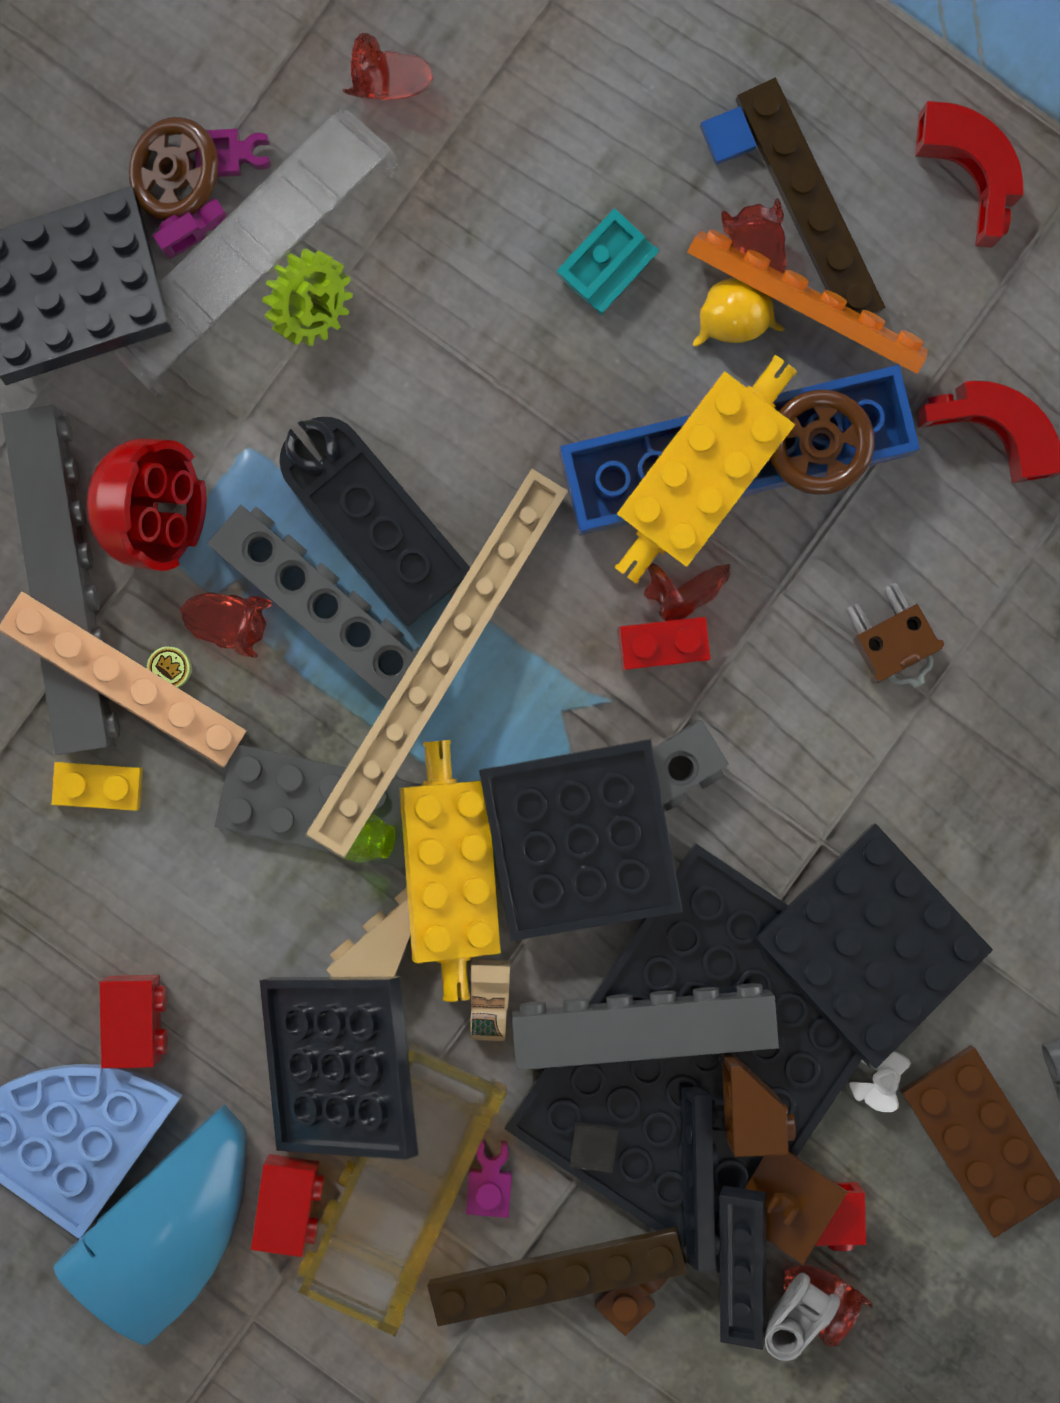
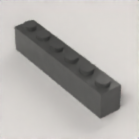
(644, 1028)

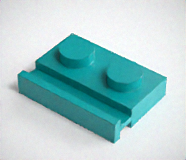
(607, 261)

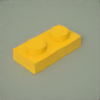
(97, 786)

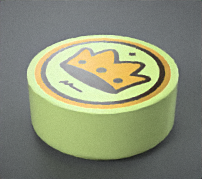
(171, 665)

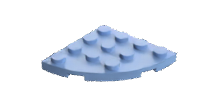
(76, 1136)

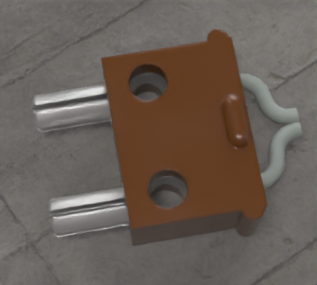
(897, 643)

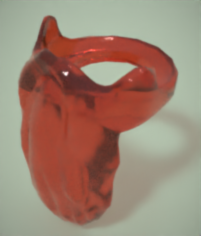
(385, 73)
(758, 230)
(681, 602)
(226, 620)
(849, 1306)

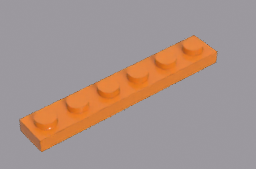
(825, 308)

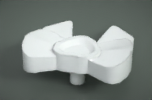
(882, 1093)

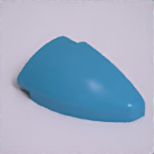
(163, 1234)

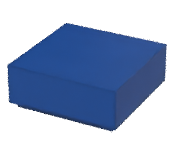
(728, 136)

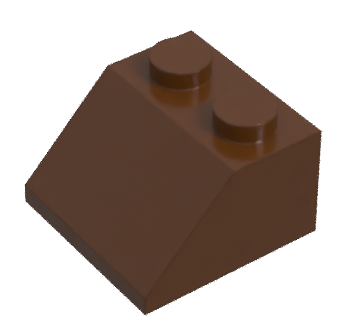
(753, 1114)

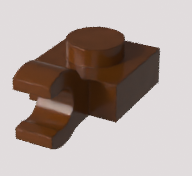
(628, 1305)

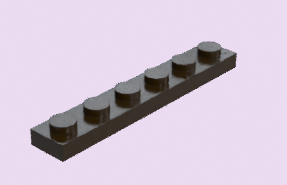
(808, 197)
(558, 1276)

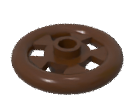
(201, 179)
(858, 435)

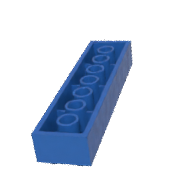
(610, 467)

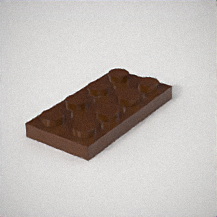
(982, 1141)

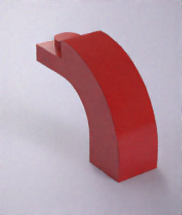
(984, 152)
(1012, 416)

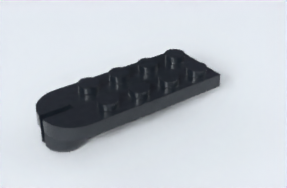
(371, 517)

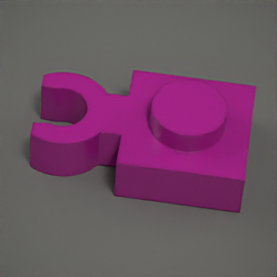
(235, 152)
(182, 233)
(489, 1187)

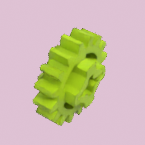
(307, 297)

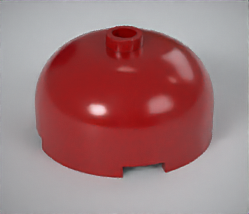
(126, 499)

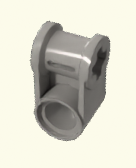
(802, 1311)

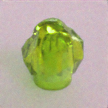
(373, 841)

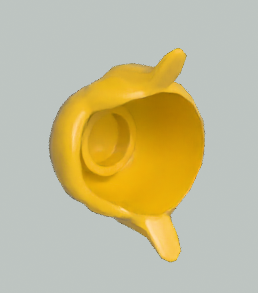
(735, 313)

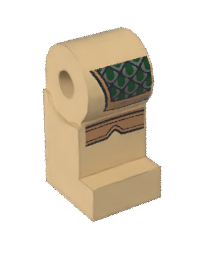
(489, 998)

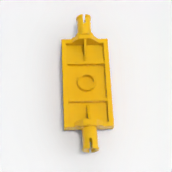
(705, 469)
(449, 871)

